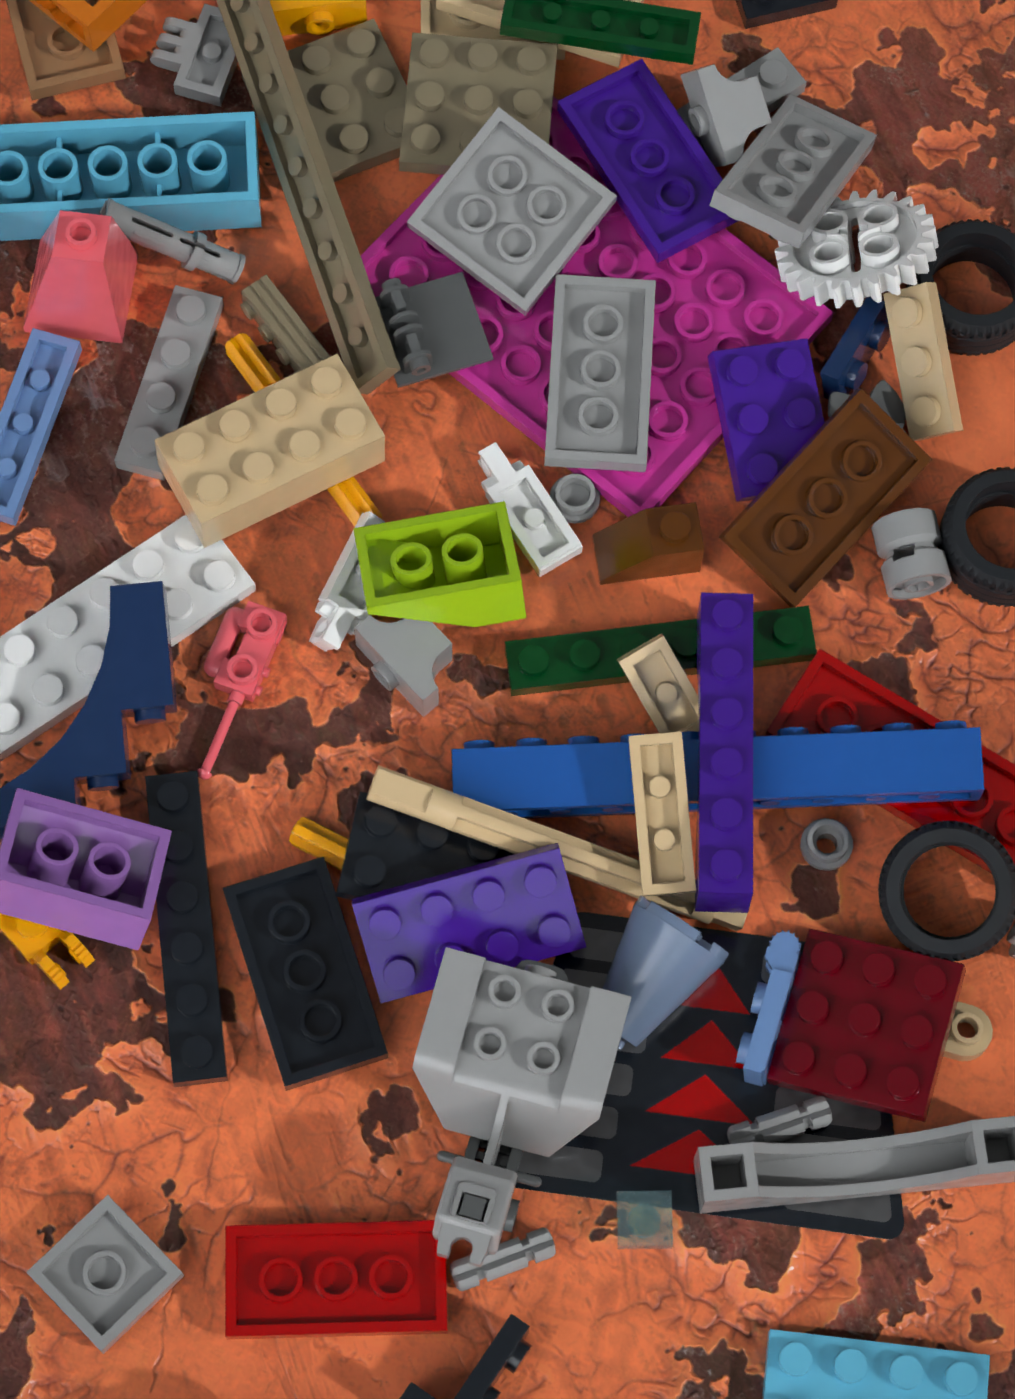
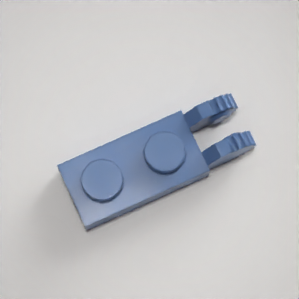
(770, 1004)

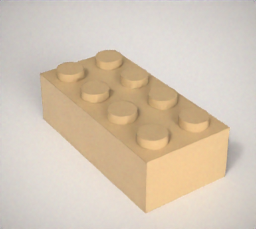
(270, 450)

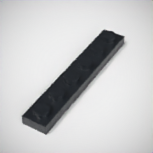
(187, 933)

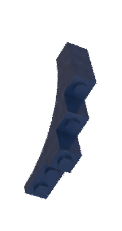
(132, 682)

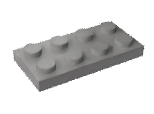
(793, 171)
(600, 373)

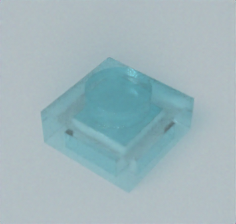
(644, 1219)

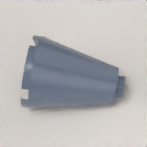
(658, 966)

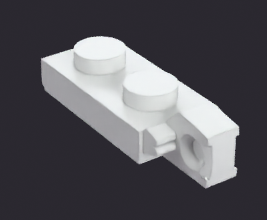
(532, 514)
(343, 597)

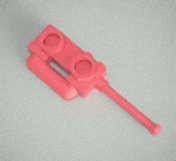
(245, 670)

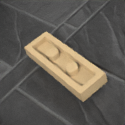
(923, 362)
(662, 814)

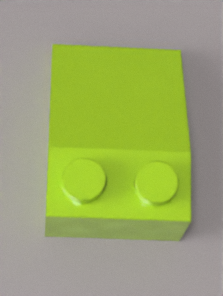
(443, 567)

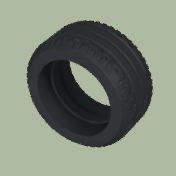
(986, 245)
(967, 567)
(892, 890)

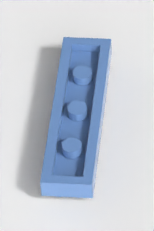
(31, 414)

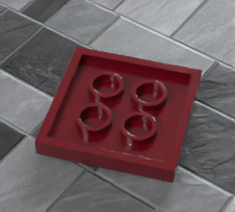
(866, 1024)

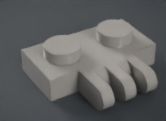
(199, 54)

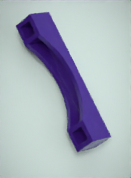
(725, 753)

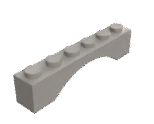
(798, 1173)

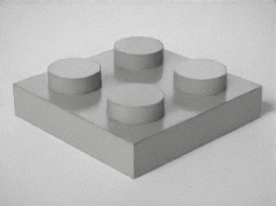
(105, 1274)

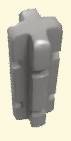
(783, 1123)
(510, 1257)

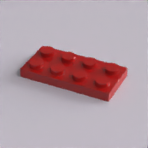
(334, 1280)

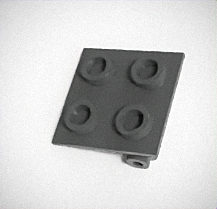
(432, 327)

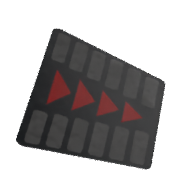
(687, 1091)

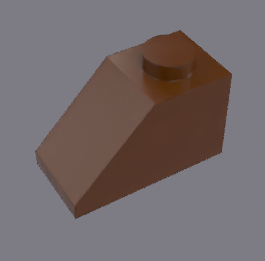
(650, 545)

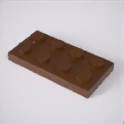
(825, 497)

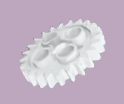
(892, 243)

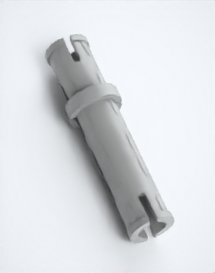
(188, 248)

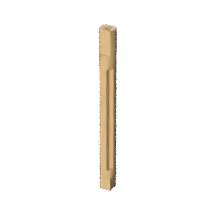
(521, 835)

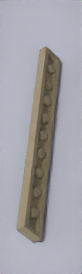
(310, 193)

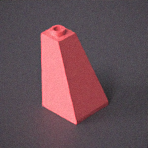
(82, 278)

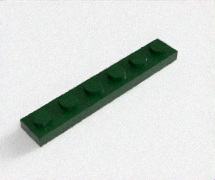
(592, 656)

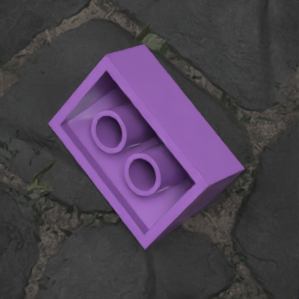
(80, 869)

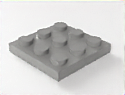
(511, 211)

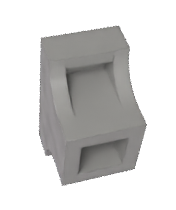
(724, 112)
(406, 657)

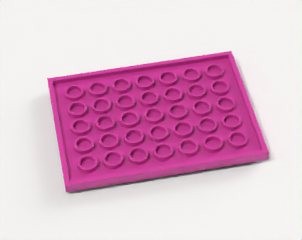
(704, 302)

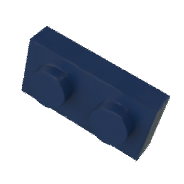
(849, 360)

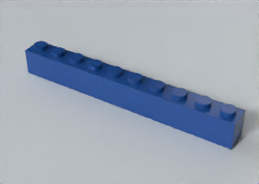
(787, 770)

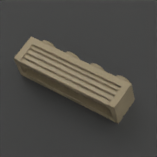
(281, 325)

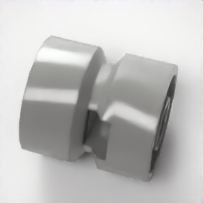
(909, 546)

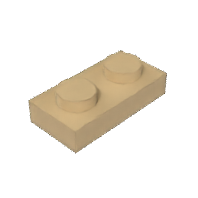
(662, 686)

